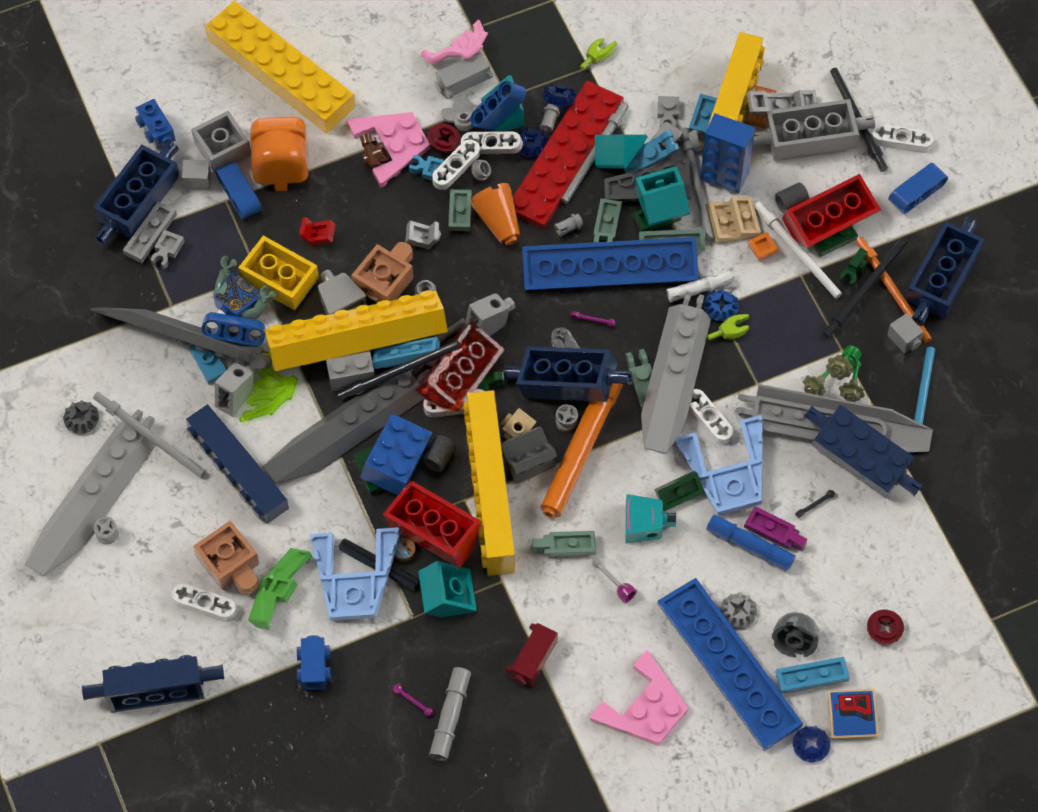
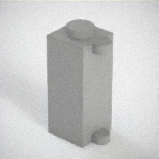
(462, 75)

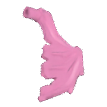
(465, 47)

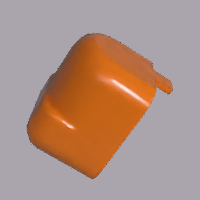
(279, 151)

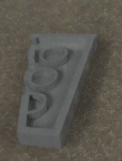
(623, 186)

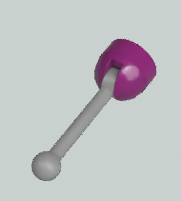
(625, 591)

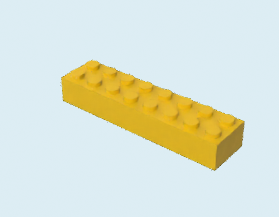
(280, 67)
(356, 330)
(489, 483)

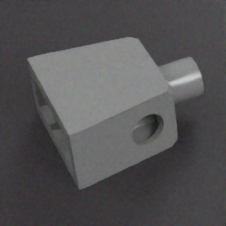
(339, 293)
(490, 313)
(234, 388)

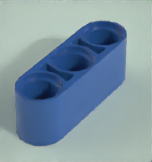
(498, 106)
(918, 188)
(238, 190)
(223, 333)

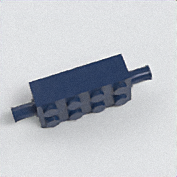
(136, 191)
(944, 270)
(567, 374)
(863, 451)
(153, 683)

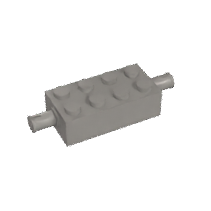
(812, 129)

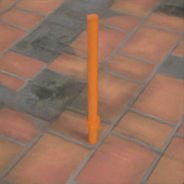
(872, 259)

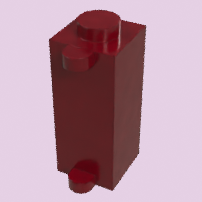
(533, 655)

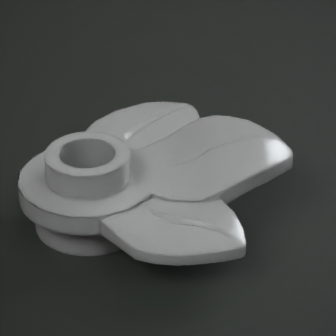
(460, 114)

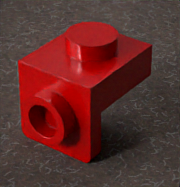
(318, 232)

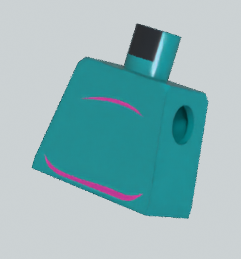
(645, 519)

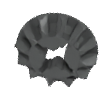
(77, 425)

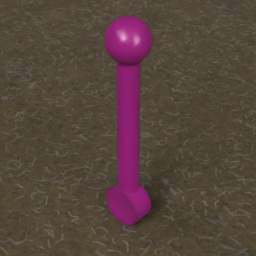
(575, 315)
(397, 689)

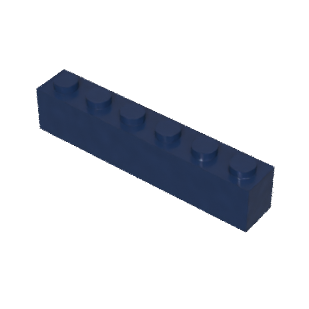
(237, 464)

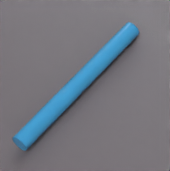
(924, 385)

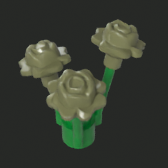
(839, 367)

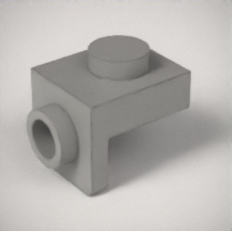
(422, 235)

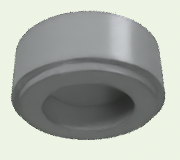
(696, 139)

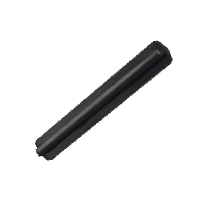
(369, 559)

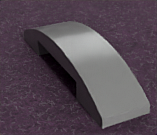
(763, 102)

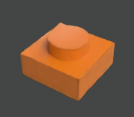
(763, 246)

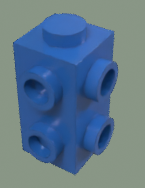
(155, 124)
(313, 658)

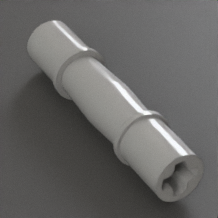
(450, 714)

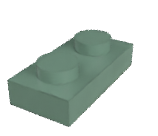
(460, 210)

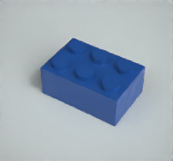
(396, 454)

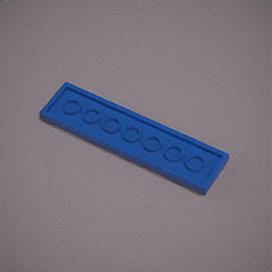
(610, 263)
(730, 664)

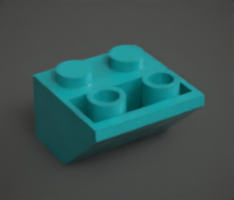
(662, 196)

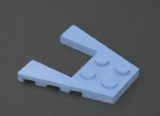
(734, 485)
(354, 594)

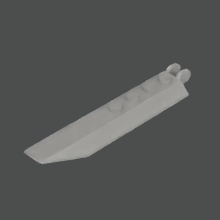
(674, 374)
(785, 411)
(91, 496)

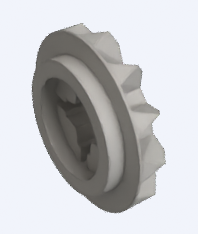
(741, 619)

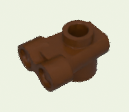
(374, 153)

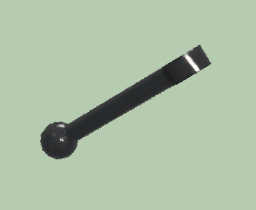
(830, 494)

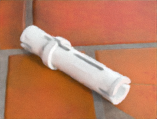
(708, 283)

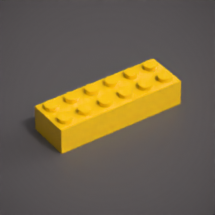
(740, 77)

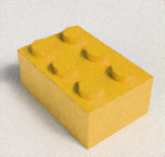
(281, 270)

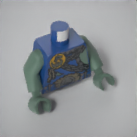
(237, 296)

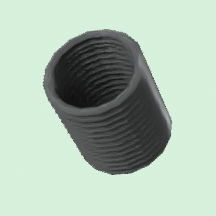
(791, 196)
(439, 453)

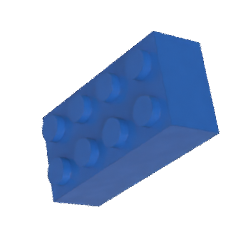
(727, 153)

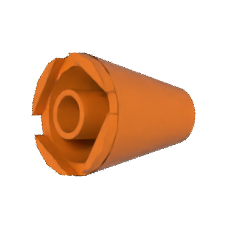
(498, 212)

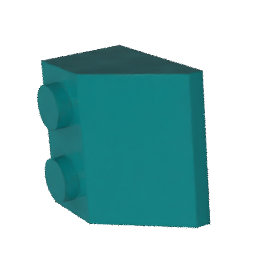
(446, 590)

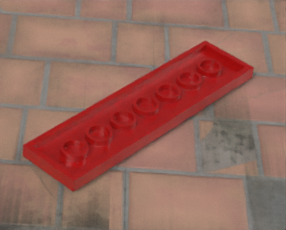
(564, 154)

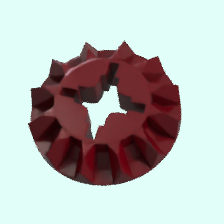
(445, 131)
(885, 617)

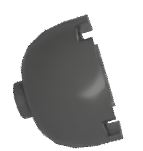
(796, 634)

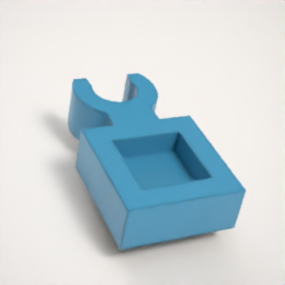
(426, 167)

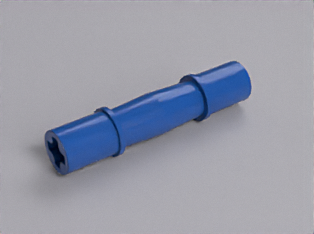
(751, 542)

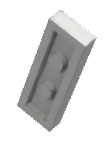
(149, 232)

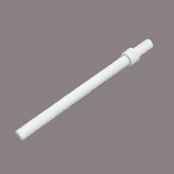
(772, 221)

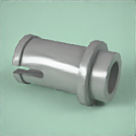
(551, 113)
(569, 224)

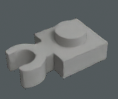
(668, 109)
(166, 247)

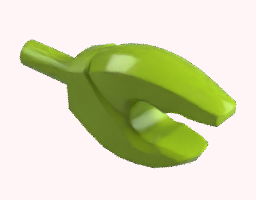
(596, 54)
(728, 328)

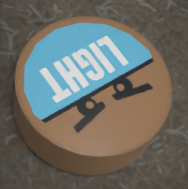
(405, 550)

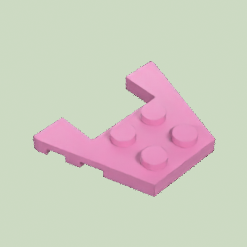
(399, 136)
(652, 713)

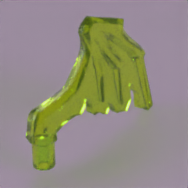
(269, 392)

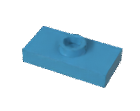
(208, 363)

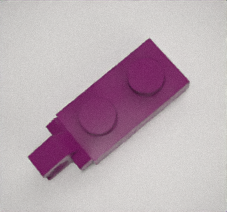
(775, 529)

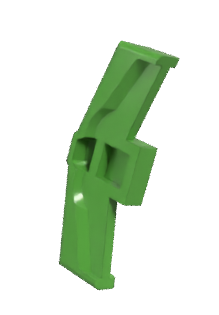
(277, 587)

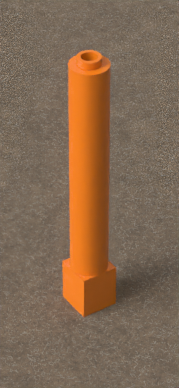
(577, 454)

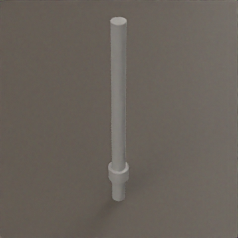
(614, 122)
(689, 151)
(113, 408)

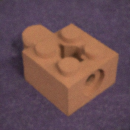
(385, 272)
(228, 558)

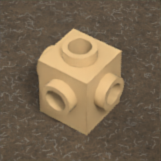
(519, 418)

